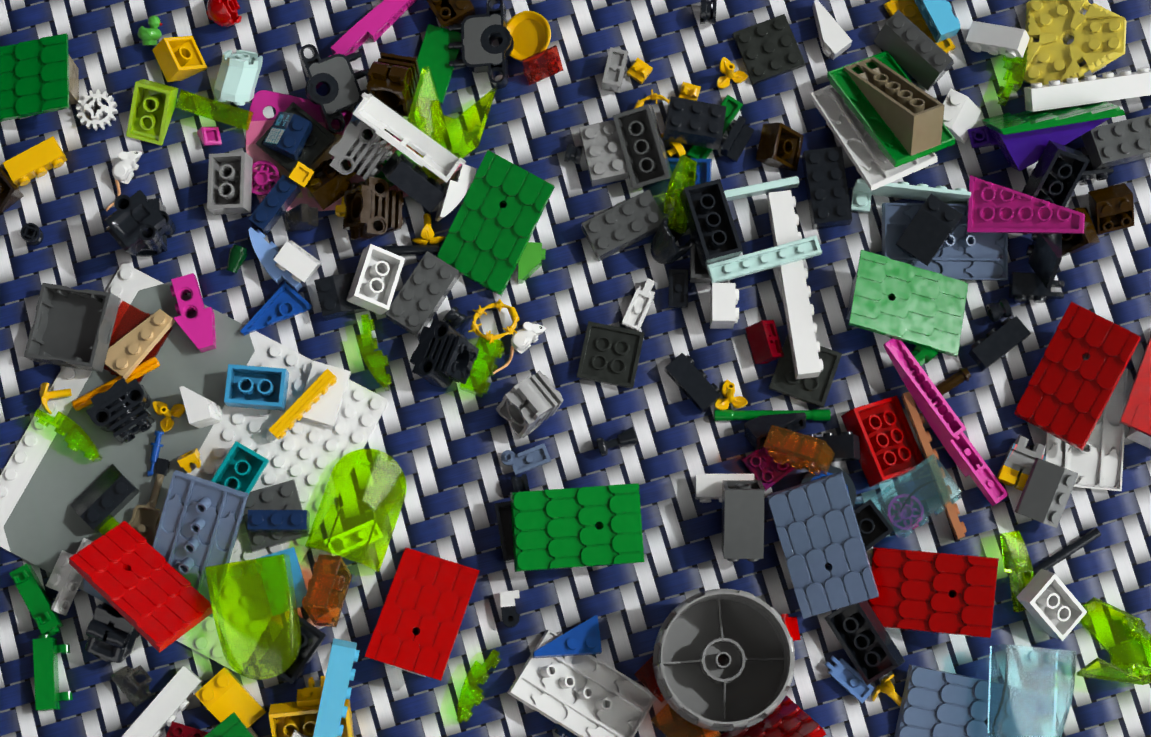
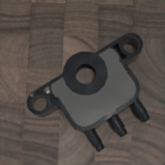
(476, 43)
(341, 83)

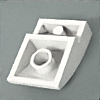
(455, 190)

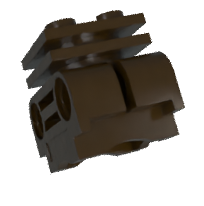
(394, 81)
(372, 209)

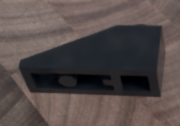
(757, 429)

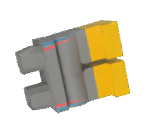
(1019, 458)

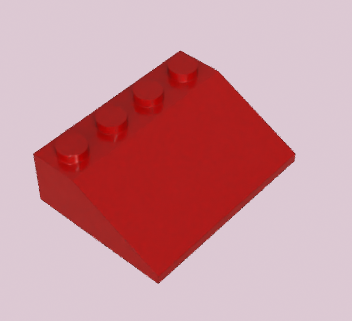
(885, 440)

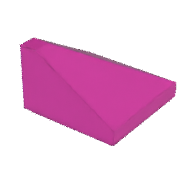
(209, 136)

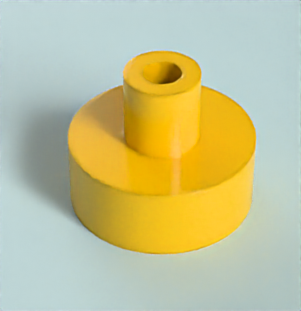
(676, 149)

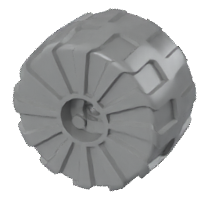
(757, 651)

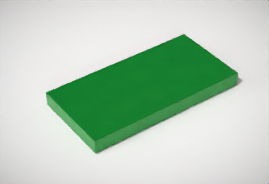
(437, 55)

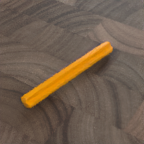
(140, 370)

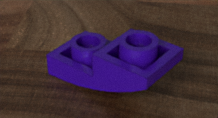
(981, 137)

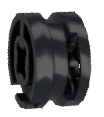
(705, 11)

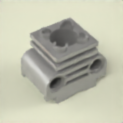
(361, 150)
(530, 404)

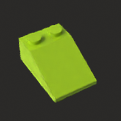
(151, 111)

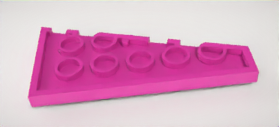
(1009, 211)

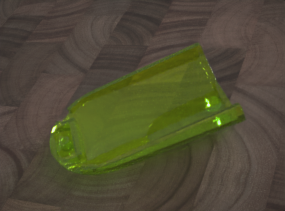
(360, 508)

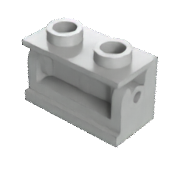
(614, 70)

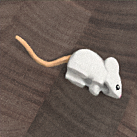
(124, 168)
(523, 340)

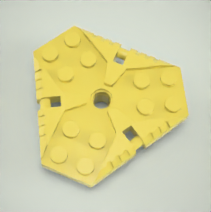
(1097, 39)

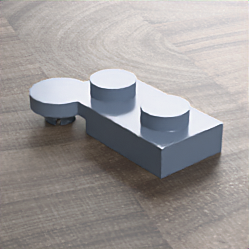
(527, 459)

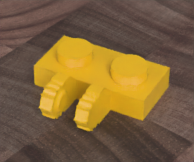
(310, 695)

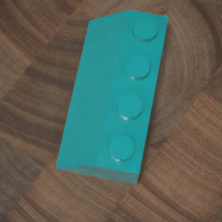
(240, 468)

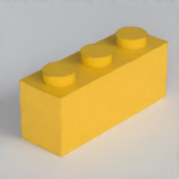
(35, 162)

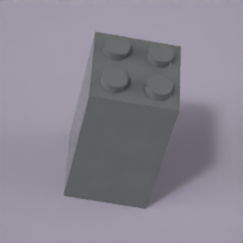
(742, 520)

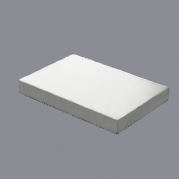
(328, 406)

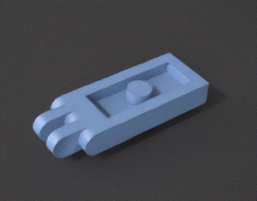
(849, 679)

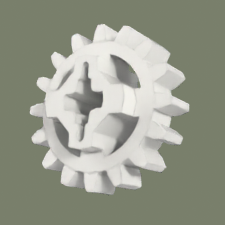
(92, 103)

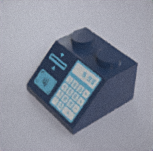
(288, 134)

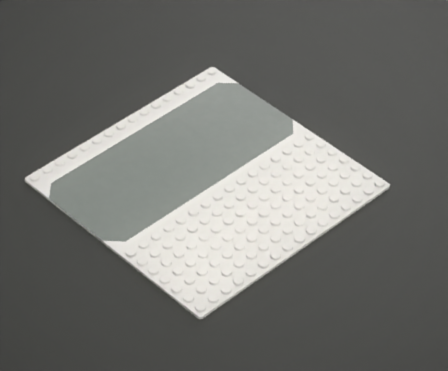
(48, 476)

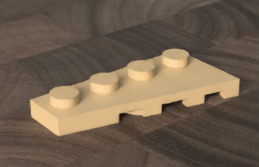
(134, 347)

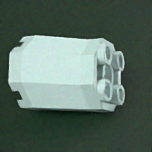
(237, 77)

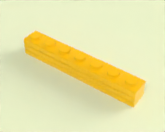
(303, 404)

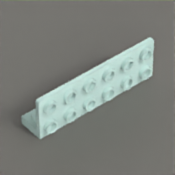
(862, 194)

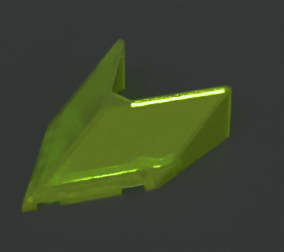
(456, 135)
(1123, 639)

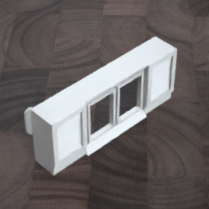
(381, 117)

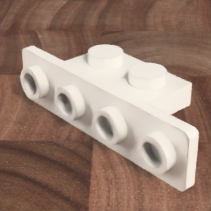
(65, 580)

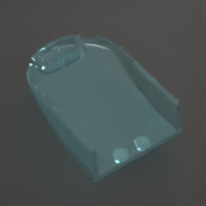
(1029, 690)

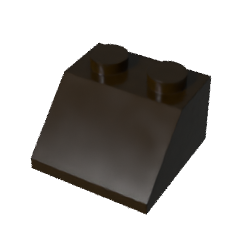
(779, 146)
(1077, 242)

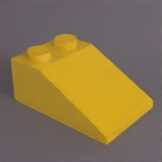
(227, 695)

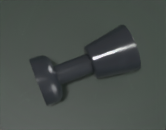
(624, 439)

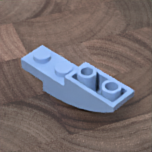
(266, 253)

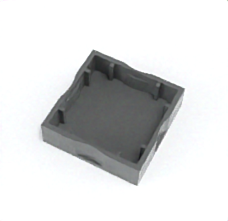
(72, 327)

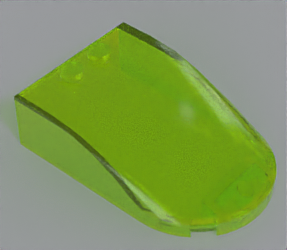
(256, 615)

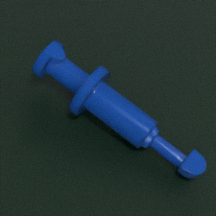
(155, 451)

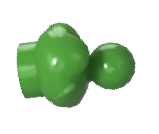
(150, 35)

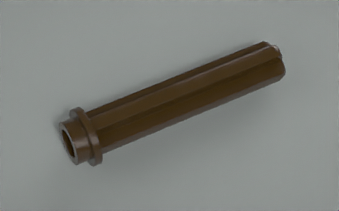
(953, 381)

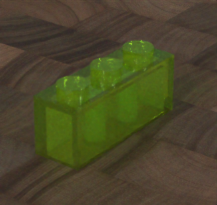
(483, 367)

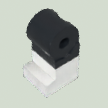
(508, 609)

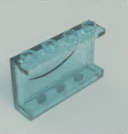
(917, 496)

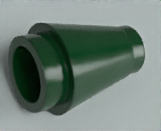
(236, 258)

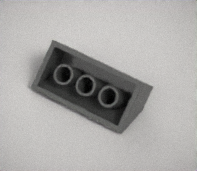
(913, 50)

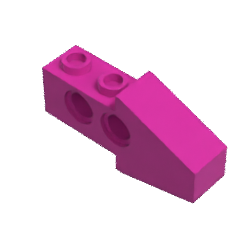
(201, 327)

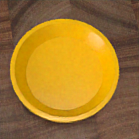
(530, 34)

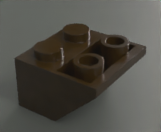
(451, 11)
(327, 184)
(1111, 208)

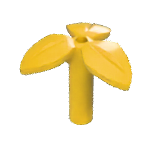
(728, 68)
(427, 233)
(728, 391)
(46, 395)
(162, 409)
(888, 688)

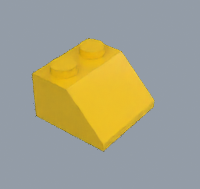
(179, 58)

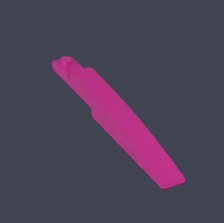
(371, 26)
(944, 421)

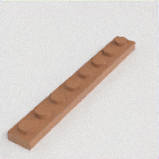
(924, 439)

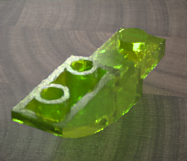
(1013, 76)
(214, 110)
(683, 176)
(374, 360)
(76, 436)
(1017, 564)
(470, 692)

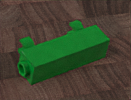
(36, 600)
(46, 673)

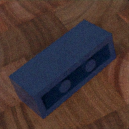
(274, 204)
(278, 521)

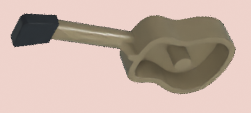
(146, 517)

